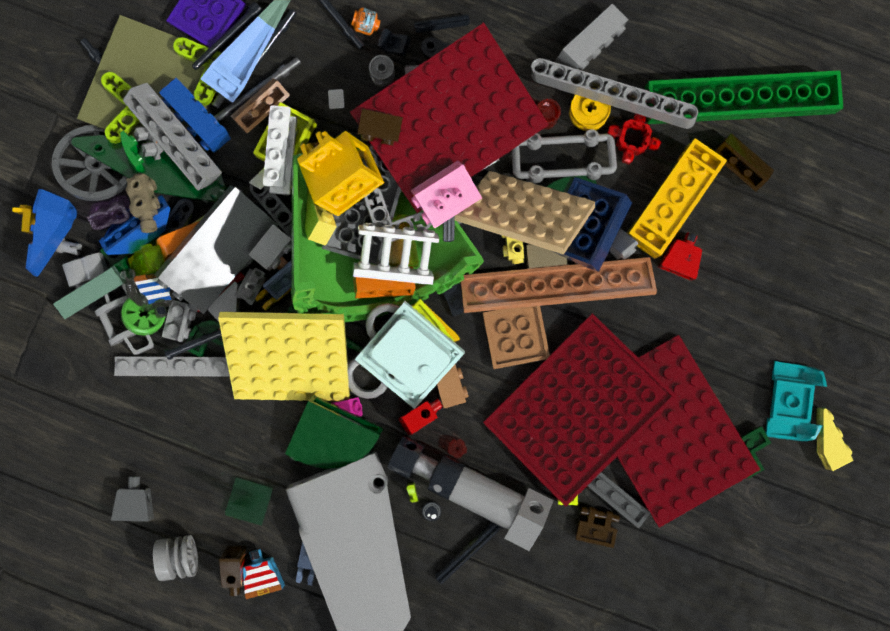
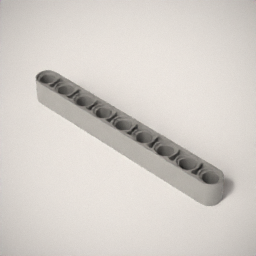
(620, 99)

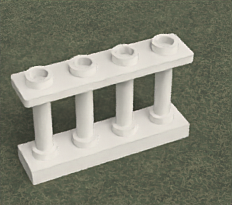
(280, 150)
(383, 269)

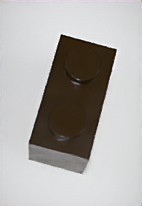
(379, 126)

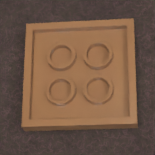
(516, 336)

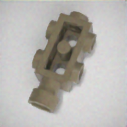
(139, 189)

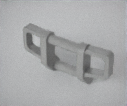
(116, 339)

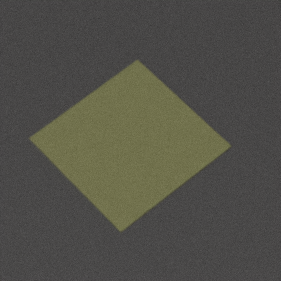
(138, 57)

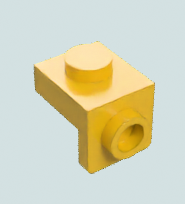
(28, 217)

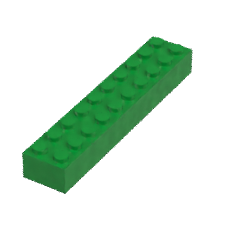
(755, 95)

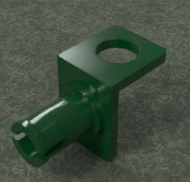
(119, 262)

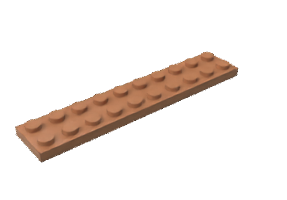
(557, 285)

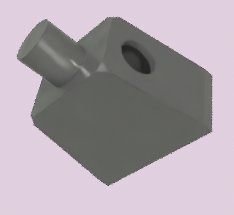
(133, 502)

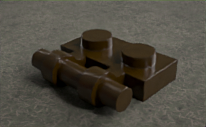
(597, 533)

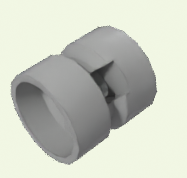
(382, 70)

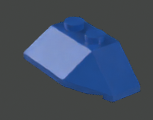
(127, 236)

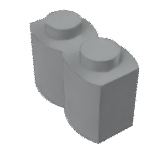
(84, 269)

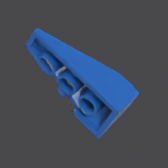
(51, 225)

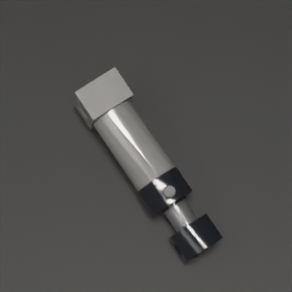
(455, 482)

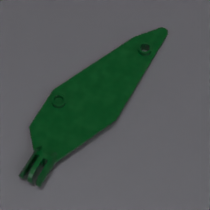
(164, 172)

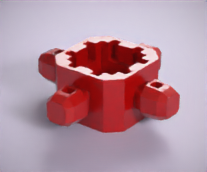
(630, 151)

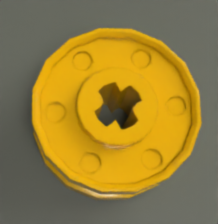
(588, 120)

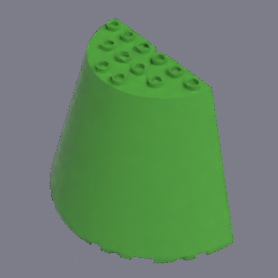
(324, 278)

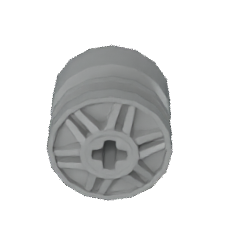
(175, 558)

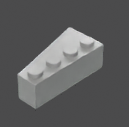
(593, 39)

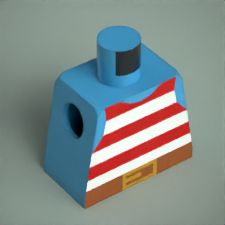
(261, 576)

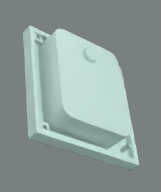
(412, 353)

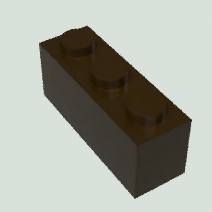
(744, 162)

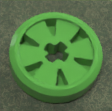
(137, 324)

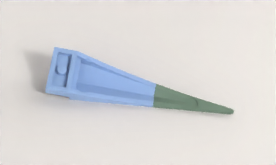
(235, 65)

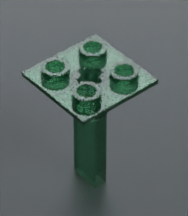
(248, 501)

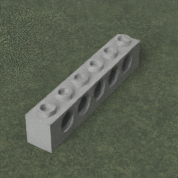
(172, 136)

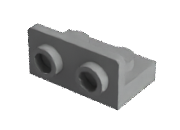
(178, 322)

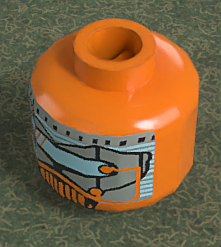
(365, 21)

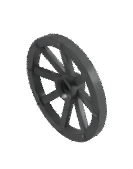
(89, 164)

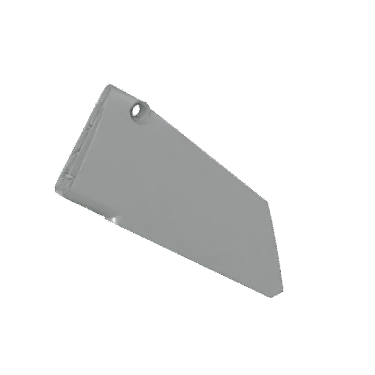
(353, 545)

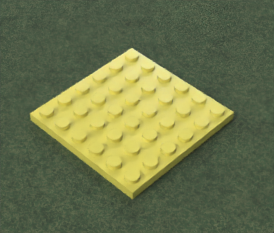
(286, 355)

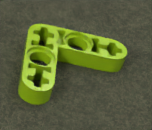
(186, 54)
(126, 111)

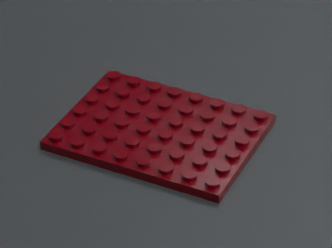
(453, 109)
(579, 409)
(689, 446)

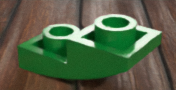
(129, 145)

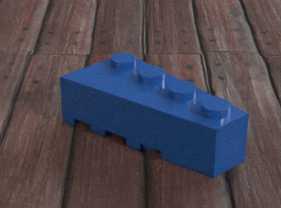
(195, 115)

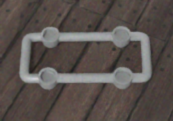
(592, 171)

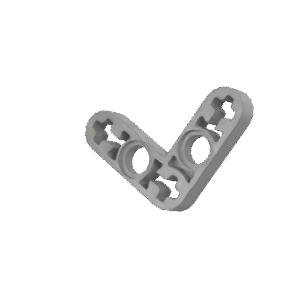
(386, 220)

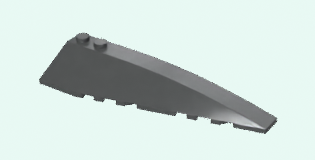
(345, 237)

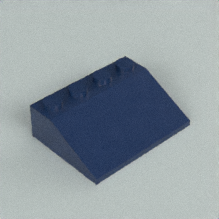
(602, 225)

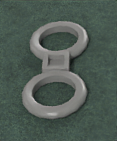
(353, 363)

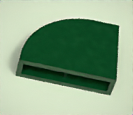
(331, 436)

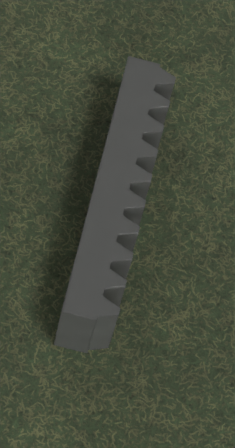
(619, 500)

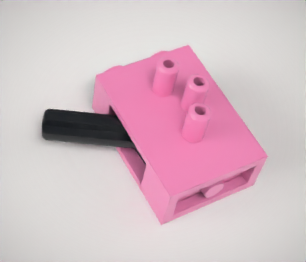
(445, 196)

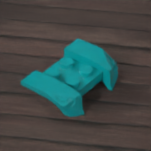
(793, 402)

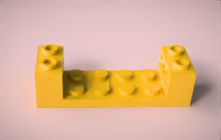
(676, 198)

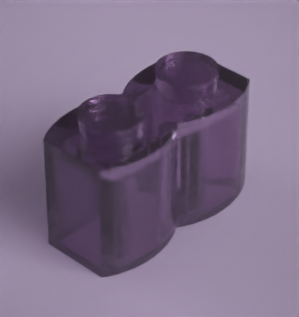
(105, 213)

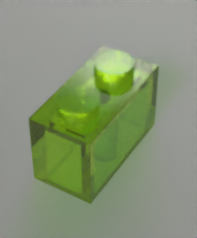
(146, 260)

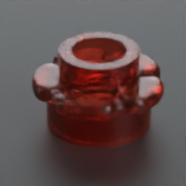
(457, 443)

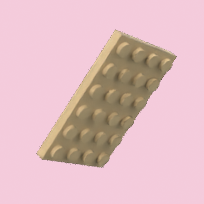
(527, 212)

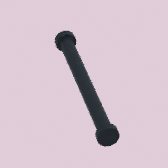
(192, 344)

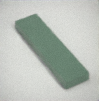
(89, 292)

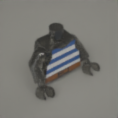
(148, 293)

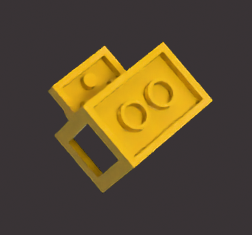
(337, 172)

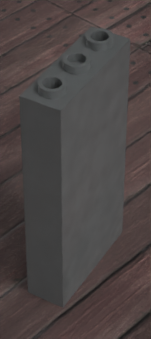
(214, 250)

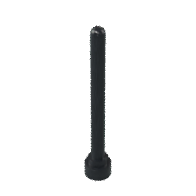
(251, 13)

